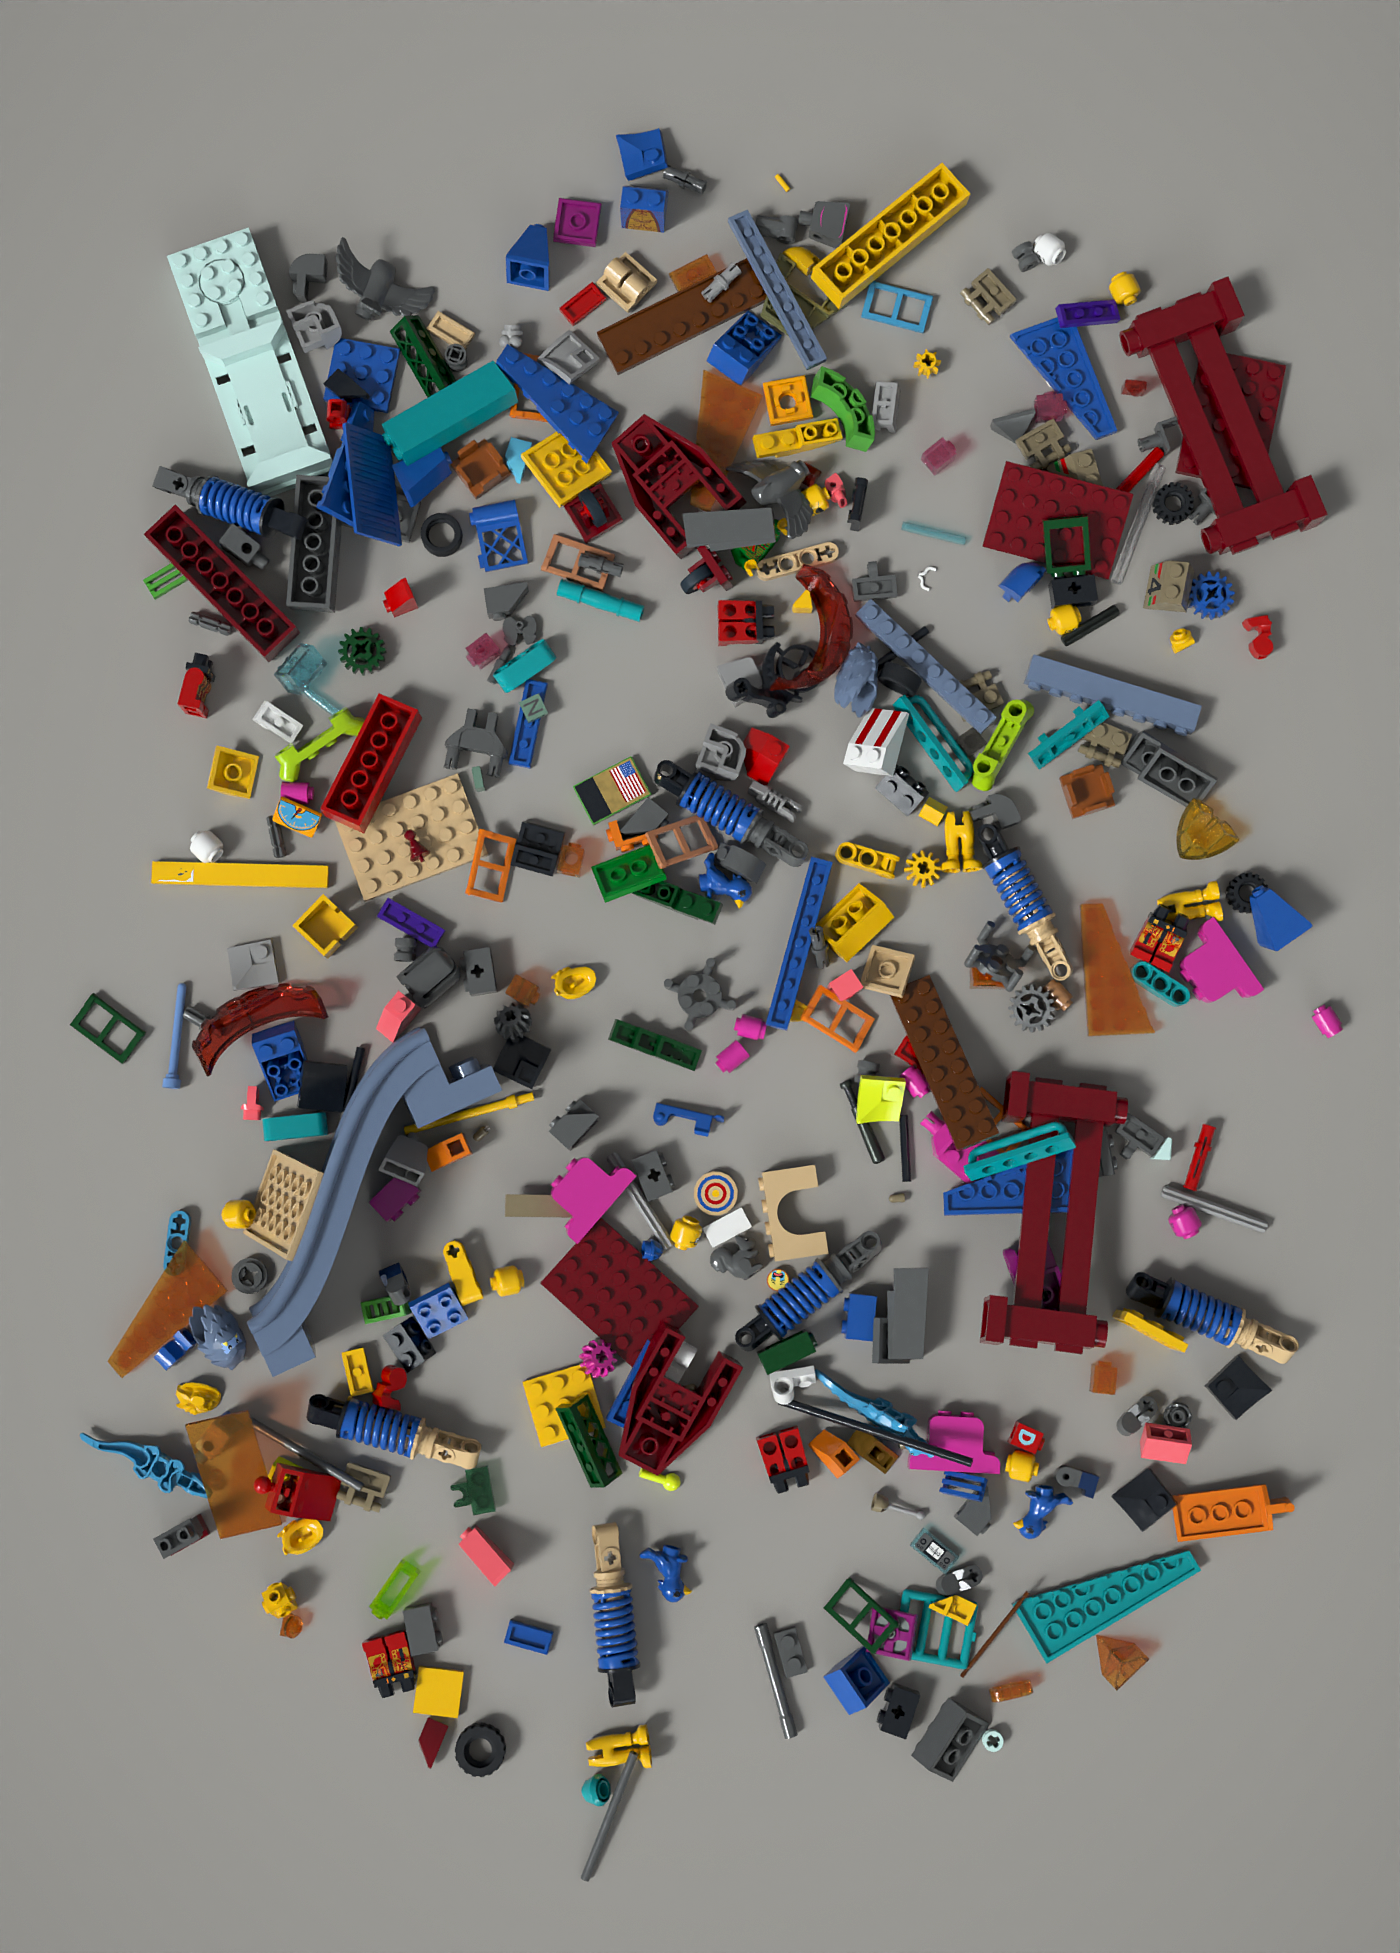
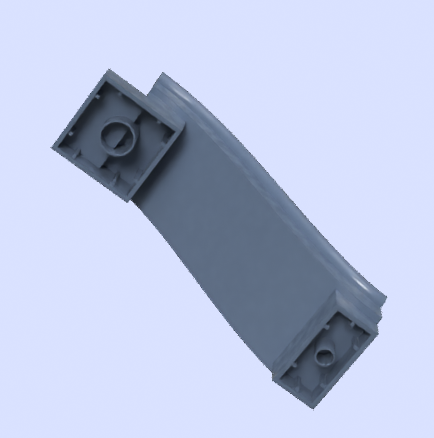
(402, 1070)

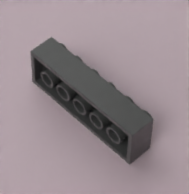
(315, 556)

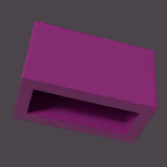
(394, 1198)

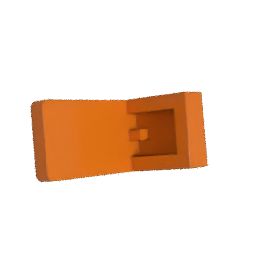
(614, 835)

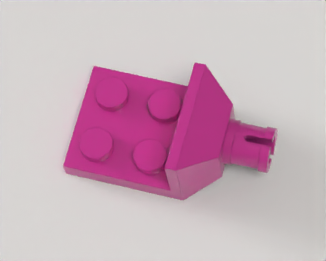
(945, 1150)

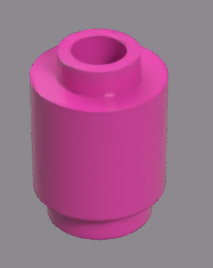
(1327, 1020)
(750, 1027)
(915, 1082)

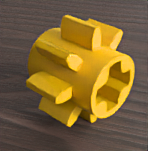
(922, 367)

